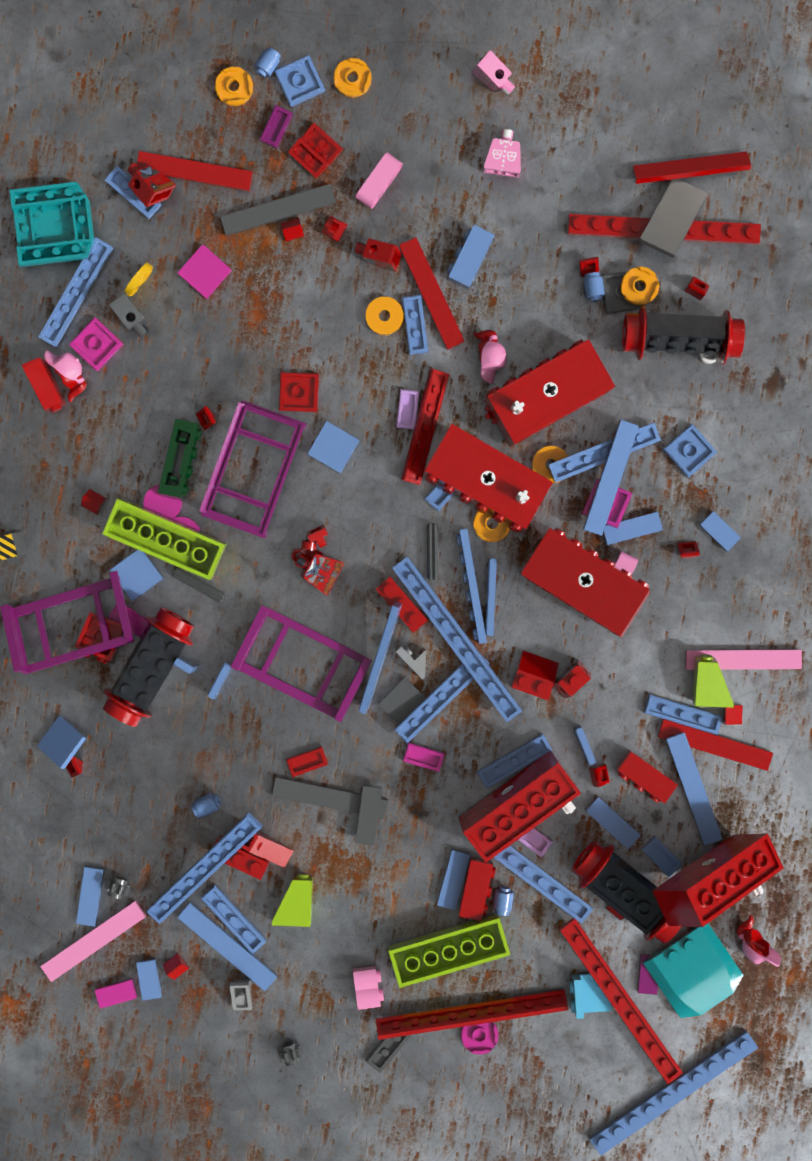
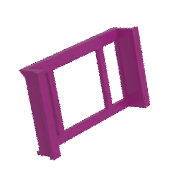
(234, 430)
(14, 635)
(261, 675)

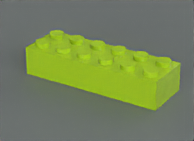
(164, 538)
(448, 950)

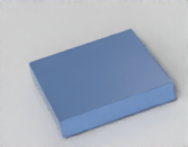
(299, 81)
(333, 447)
(690, 450)
(137, 574)
(61, 742)

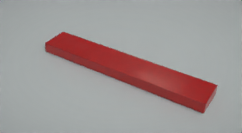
(691, 167)
(197, 171)
(431, 293)
(425, 426)
(718, 745)

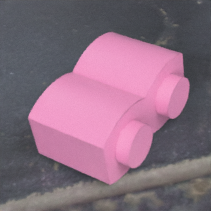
(366, 987)

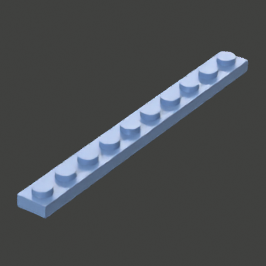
(457, 639)
(673, 1092)

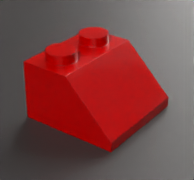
(535, 675)

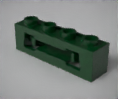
(186, 429)

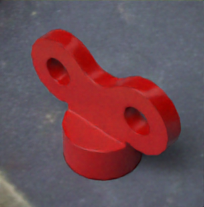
(306, 549)

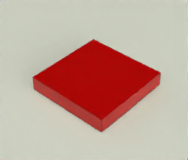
(298, 392)

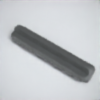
(432, 557)
(198, 585)

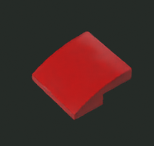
(315, 150)

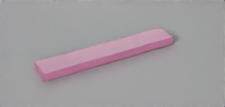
(749, 659)
(93, 941)

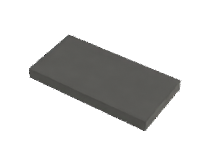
(673, 217)

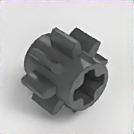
(117, 887)
(290, 1054)

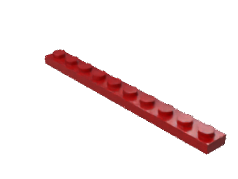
(634, 227)
(620, 1000)
(471, 1014)

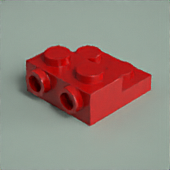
(92, 635)

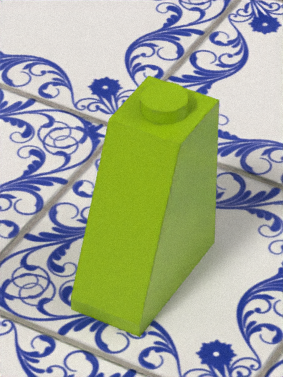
(709, 684)
(296, 904)

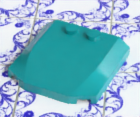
(52, 224)
(694, 972)

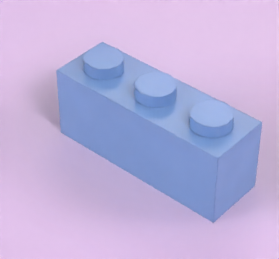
(470, 256)

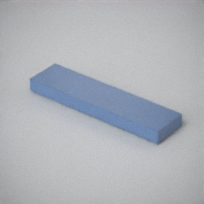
(490, 599)
(683, 714)
(514, 761)
(233, 919)

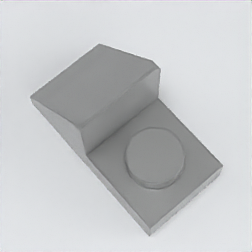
(417, 664)
(241, 994)

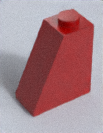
(44, 384)

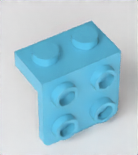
(587, 996)

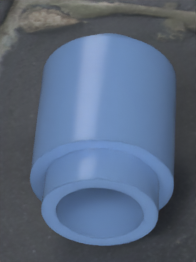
(267, 62)
(594, 286)
(206, 805)
(503, 900)

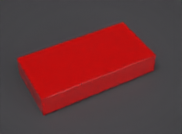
(307, 761)

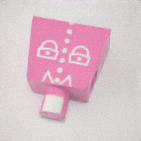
(492, 66)
(504, 156)

